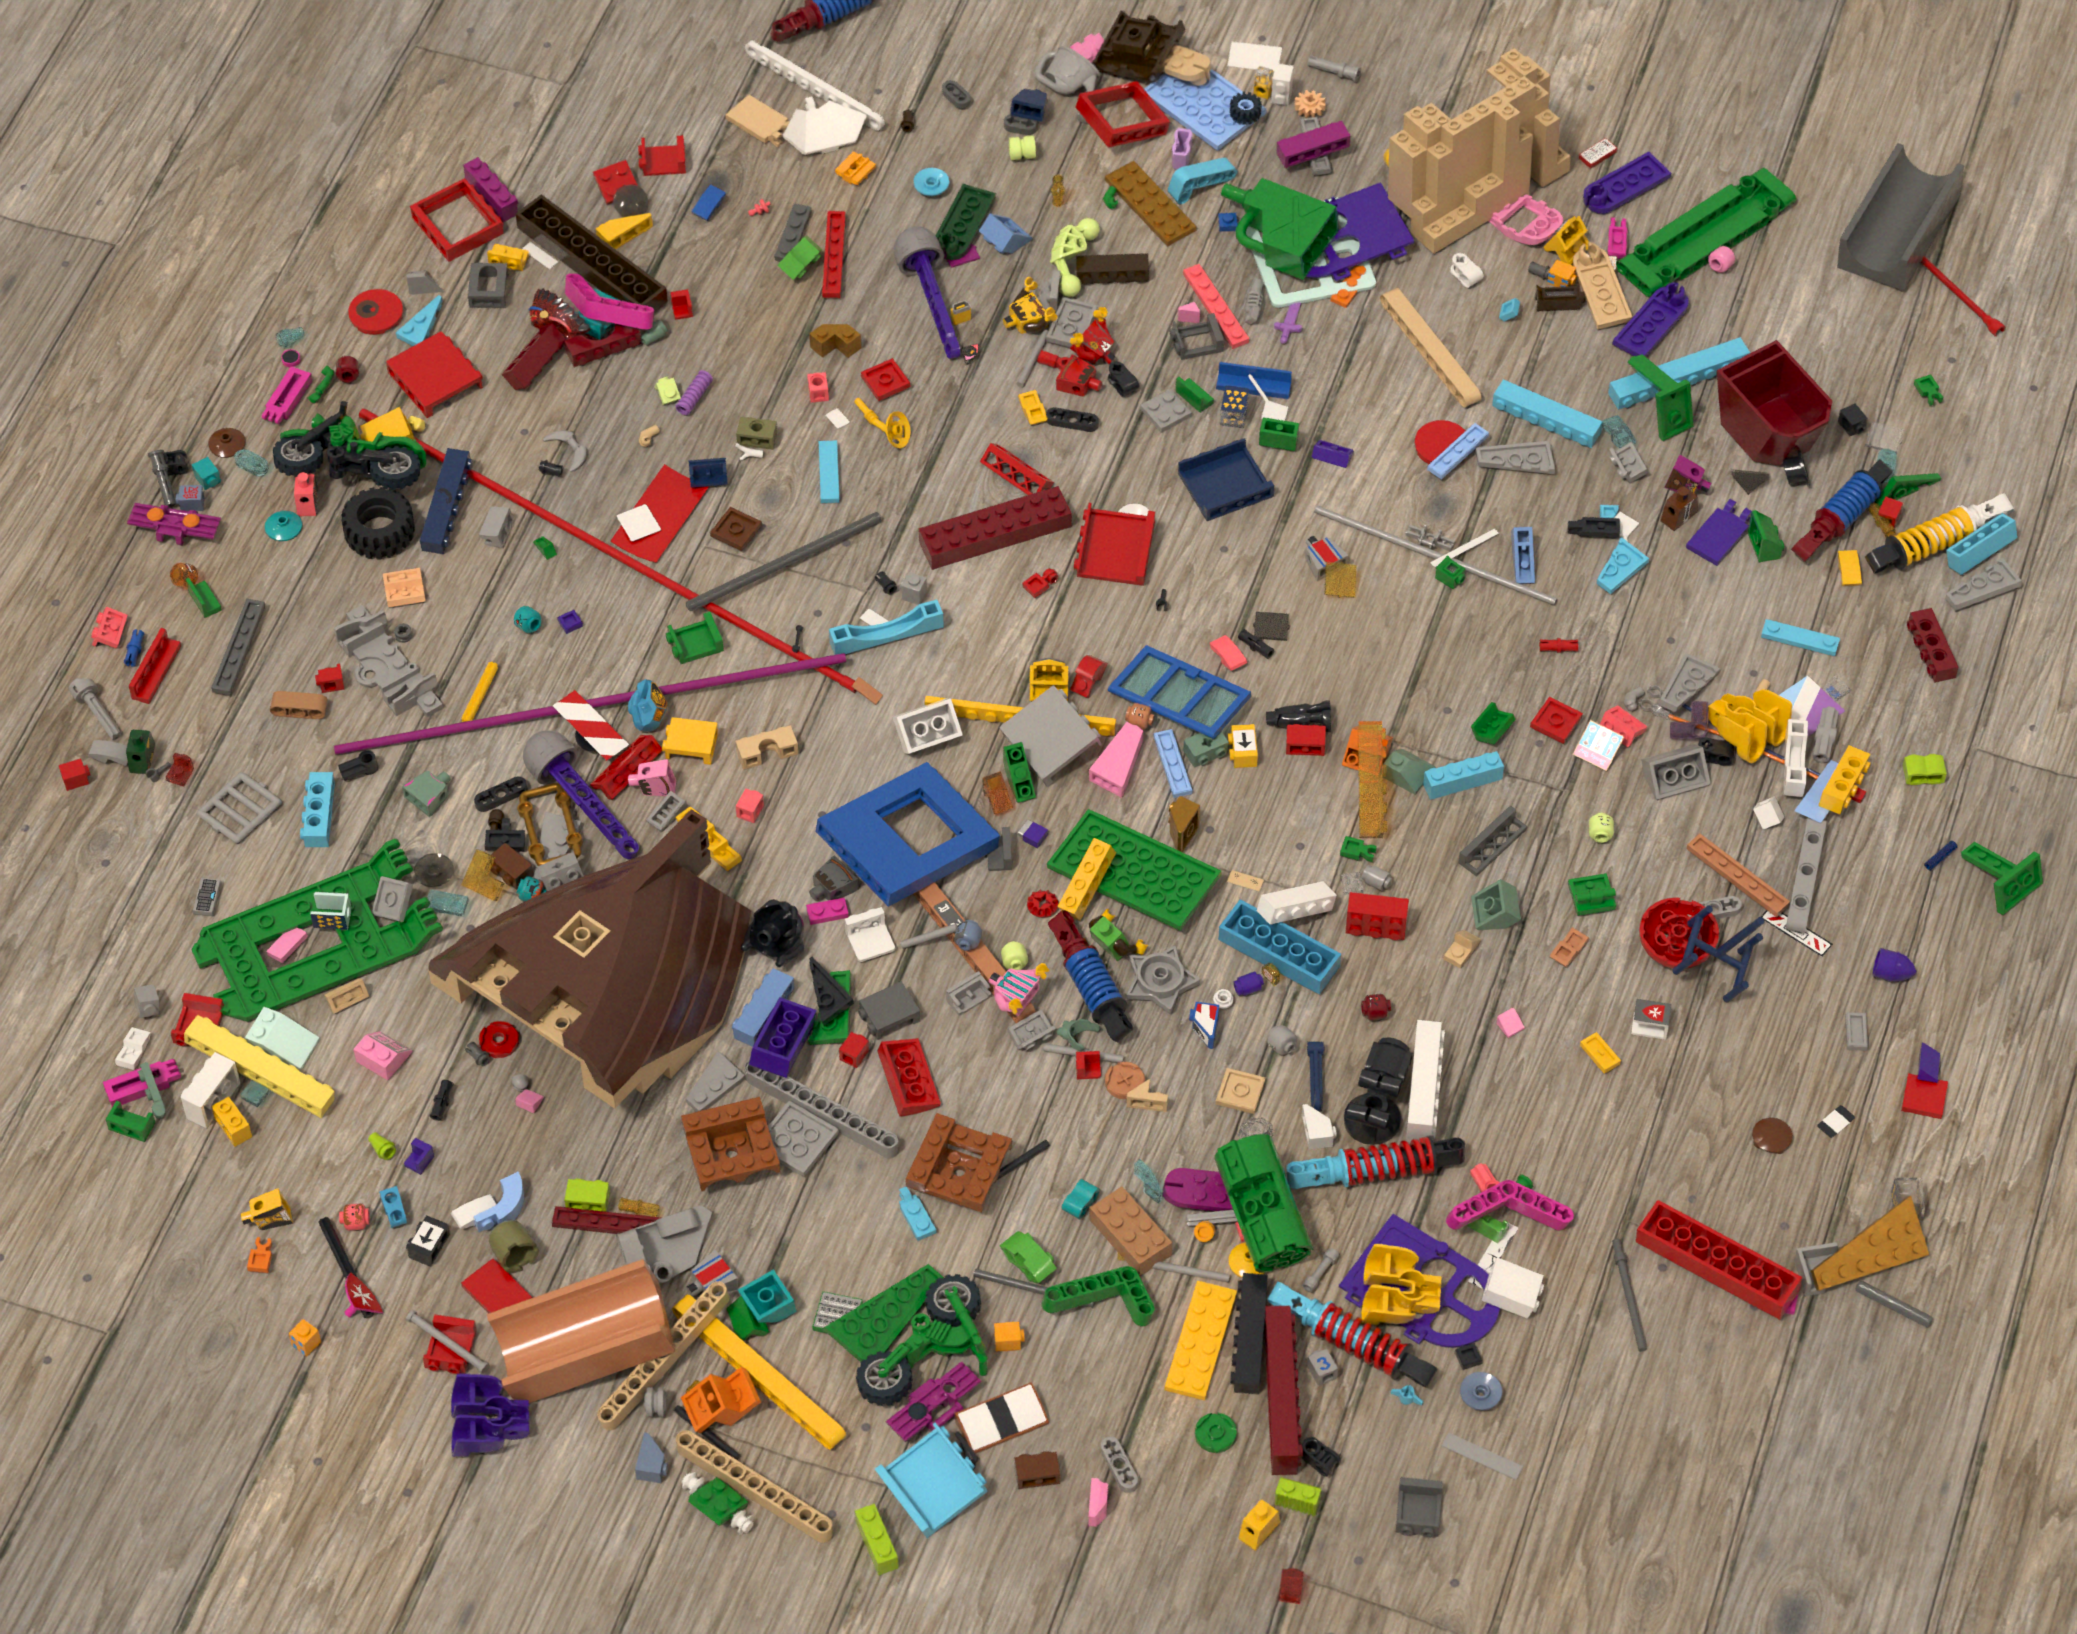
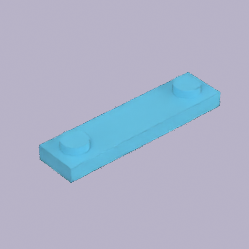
(1800, 637)

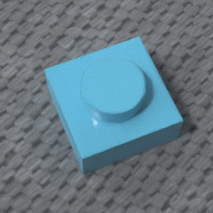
(1509, 309)

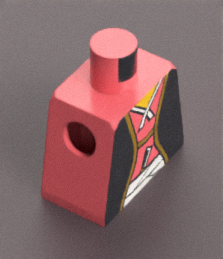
(306, 487)

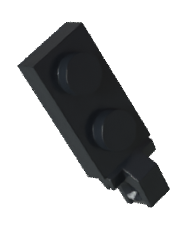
(1595, 527)

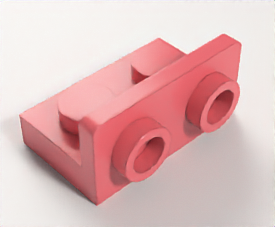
(109, 627)
(1623, 724)

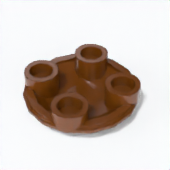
(1772, 1135)

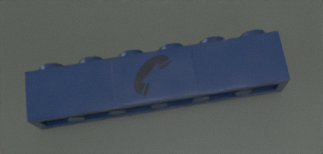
(446, 501)

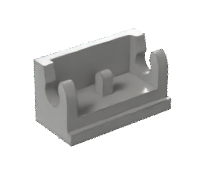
(497, 526)
(968, 993)

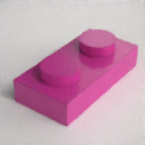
(827, 911)

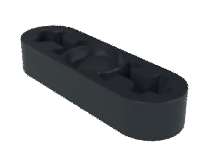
(1084, 426)
(497, 801)

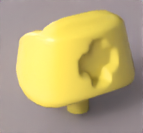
(416, 424)

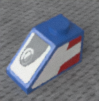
(1205, 1021)

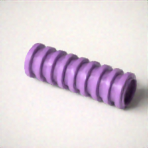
(694, 392)

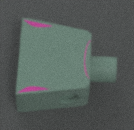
(427, 791)

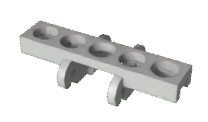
(1422, 538)

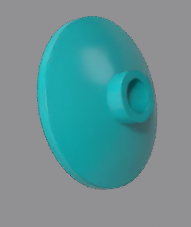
(283, 531)

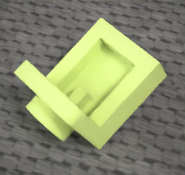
(667, 390)

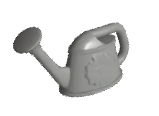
(1067, 73)

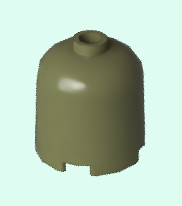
(512, 1245)

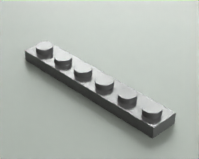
(238, 647)

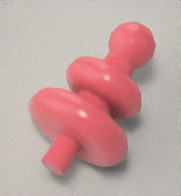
(758, 208)

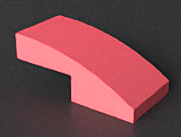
(1228, 652)

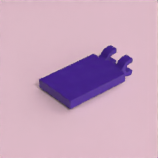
(1719, 533)

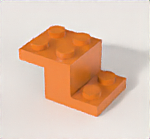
(720, 1400)

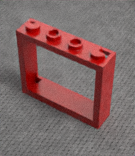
(1114, 137)
(445, 196)

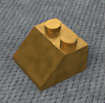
(1183, 822)

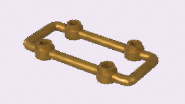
(526, 811)

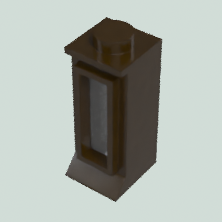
(1558, 298)

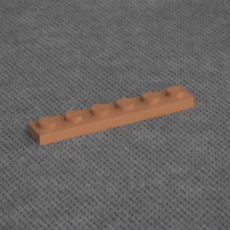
(1738, 875)

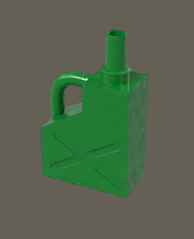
(1291, 223)

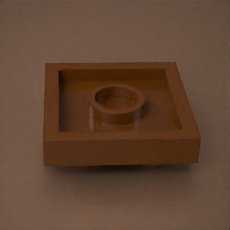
(736, 528)

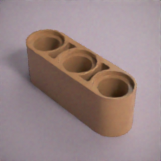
(298, 705)

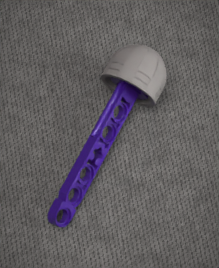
(918, 254)
(550, 758)

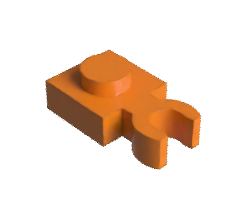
(260, 1259)

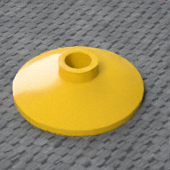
(1239, 1263)

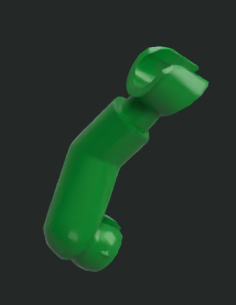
(320, 389)

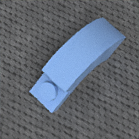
(507, 1208)

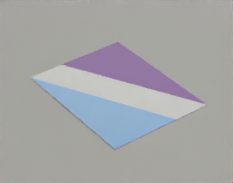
(1808, 702)

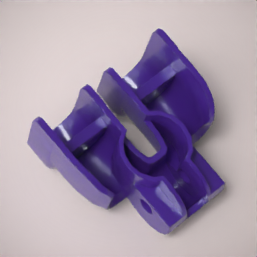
(483, 1396)

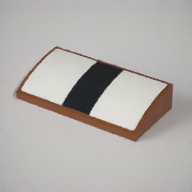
(1001, 1418)

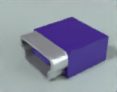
(1033, 833)

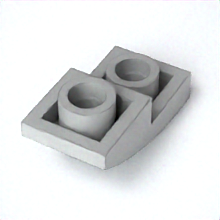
(104, 750)

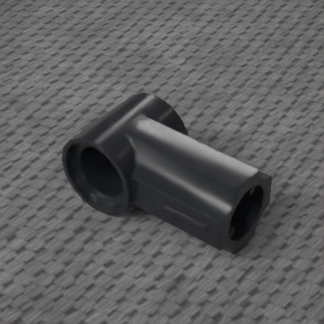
(359, 765)

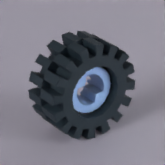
(1248, 115)

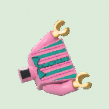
(1017, 988)

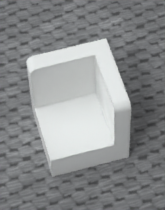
(1768, 812)

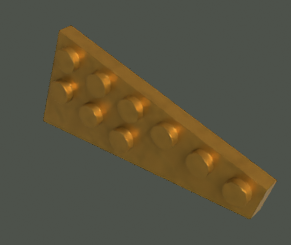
(1881, 1245)

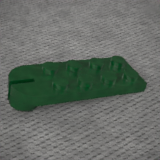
(964, 220)

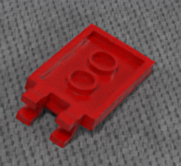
(494, 1288)

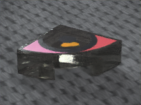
(970, 353)

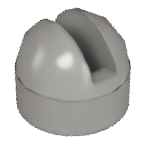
(520, 1082)

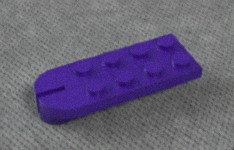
(1625, 184)
(1653, 321)

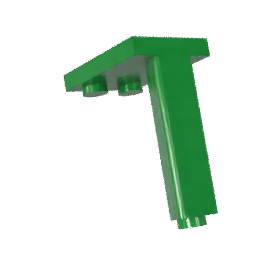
(1672, 400)

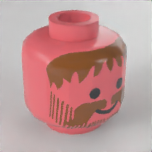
(354, 1216)

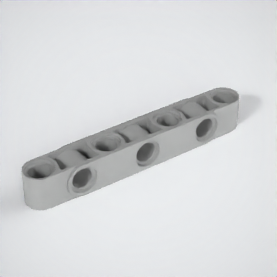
(1803, 883)

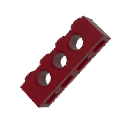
(1932, 645)

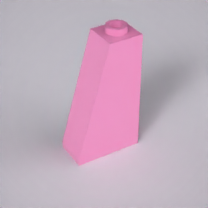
(1117, 761)

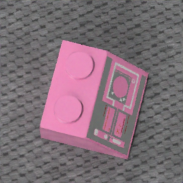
(381, 1054)

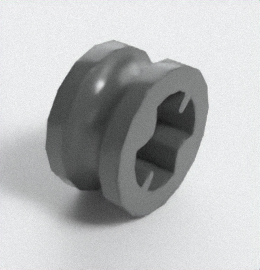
(403, 628)

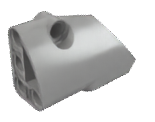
(667, 1242)

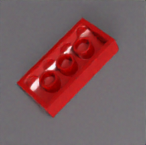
(908, 1076)

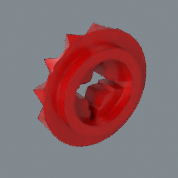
(1047, 908)

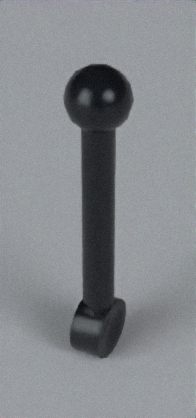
(796, 648)

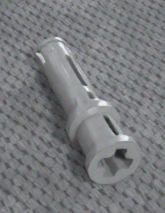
(1341, 70)

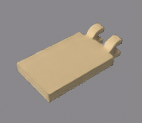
(758, 120)

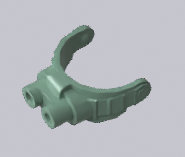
(1073, 1027)

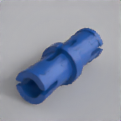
(134, 647)

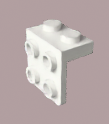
(869, 934)

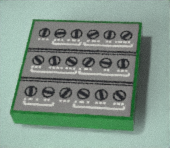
(833, 1307)

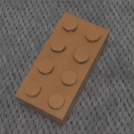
(1130, 1230)

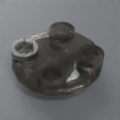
(630, 201)

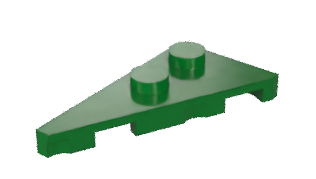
(1905, 485)

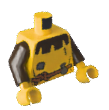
(1027, 311)

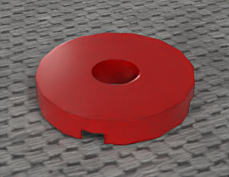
(503, 1048)

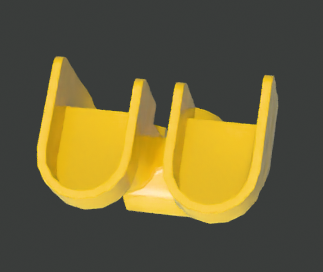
(1751, 722)
(1389, 1304)

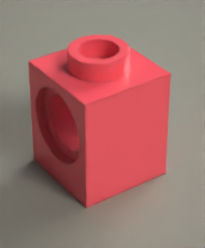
(818, 387)
(749, 805)

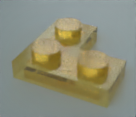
(478, 877)

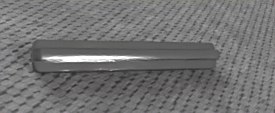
(1894, 1303)

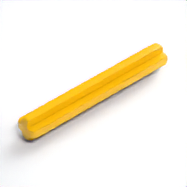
(480, 692)

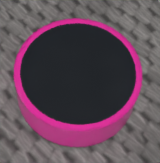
(290, 358)

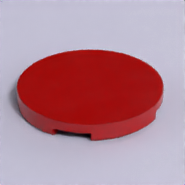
(1435, 438)

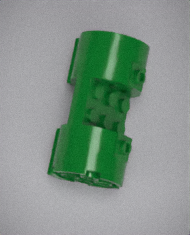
(1263, 1203)

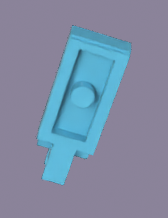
(915, 1215)

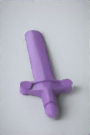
(1289, 323)

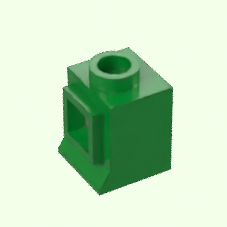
(1450, 573)

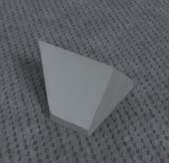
(420, 283)

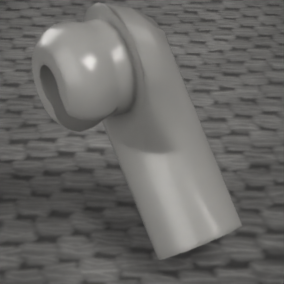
(1631, 697)

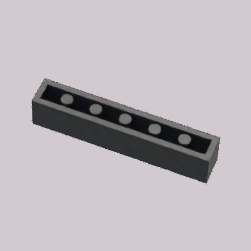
(1250, 1333)

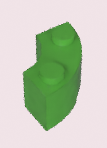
(800, 257)
(1028, 1256)

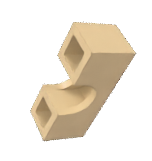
(780, 740)

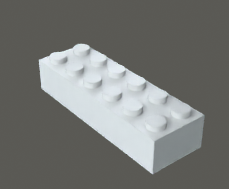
(1425, 1080)

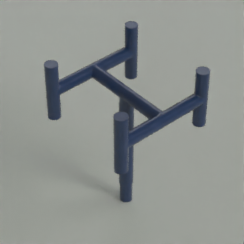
(1720, 953)

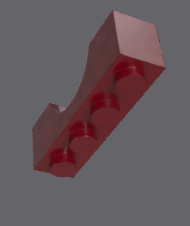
(583, 350)

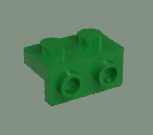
(1492, 724)

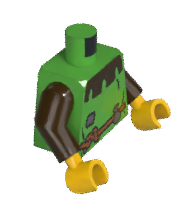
(1112, 939)

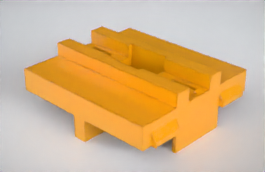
(862, 165)

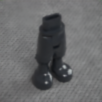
(1301, 715)

